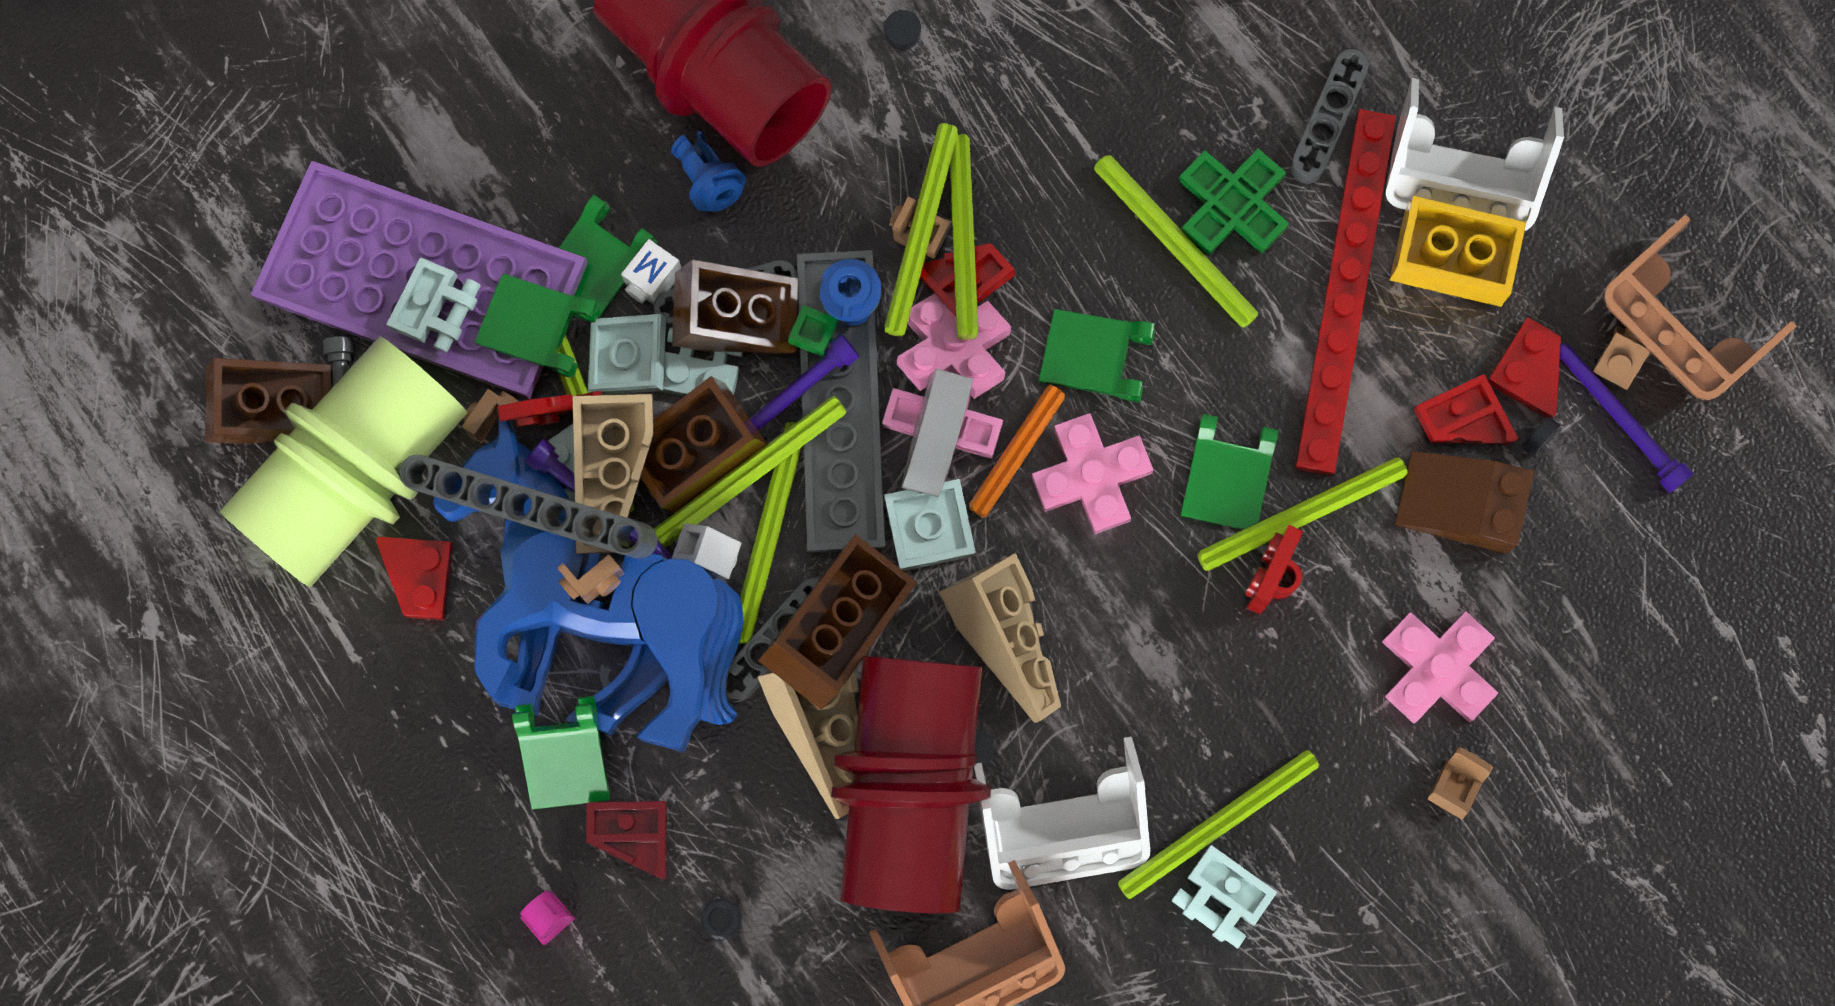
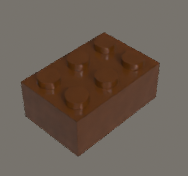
(698, 444)

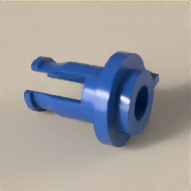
(714, 182)
(842, 295)

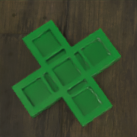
(1233, 202)

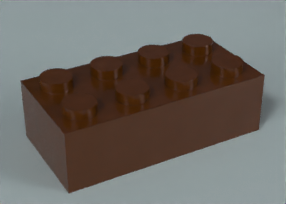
(838, 622)

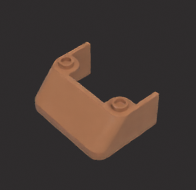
(1634, 304)
(987, 968)

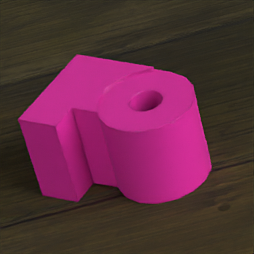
(546, 916)

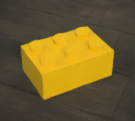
(1457, 251)

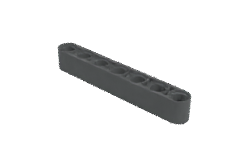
(543, 511)

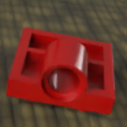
(1266, 581)

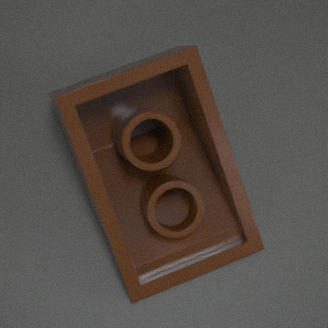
(733, 309)
(250, 397)
(1465, 500)

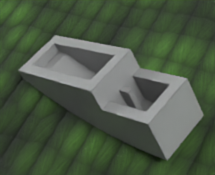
(936, 432)

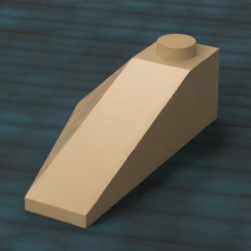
(609, 453)
(998, 622)
(817, 733)

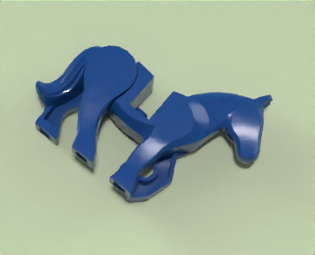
(665, 608)

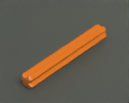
(1016, 451)

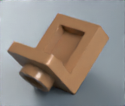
(902, 221)
(1621, 358)
(484, 414)
(599, 580)
(1459, 782)

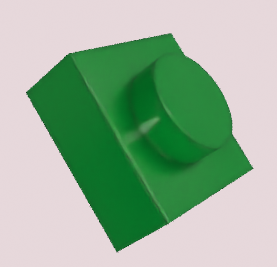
(813, 330)

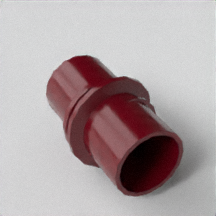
(724, 67)
(910, 785)

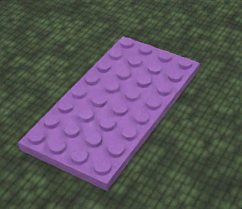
(356, 246)

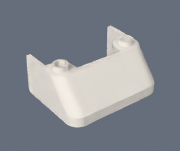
(1467, 179)
(1069, 835)

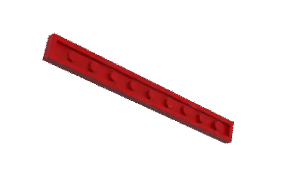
(1345, 293)

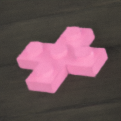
(947, 352)
(977, 434)
(1092, 473)
(1440, 667)

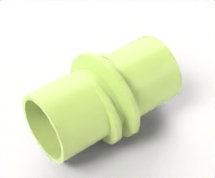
(343, 461)

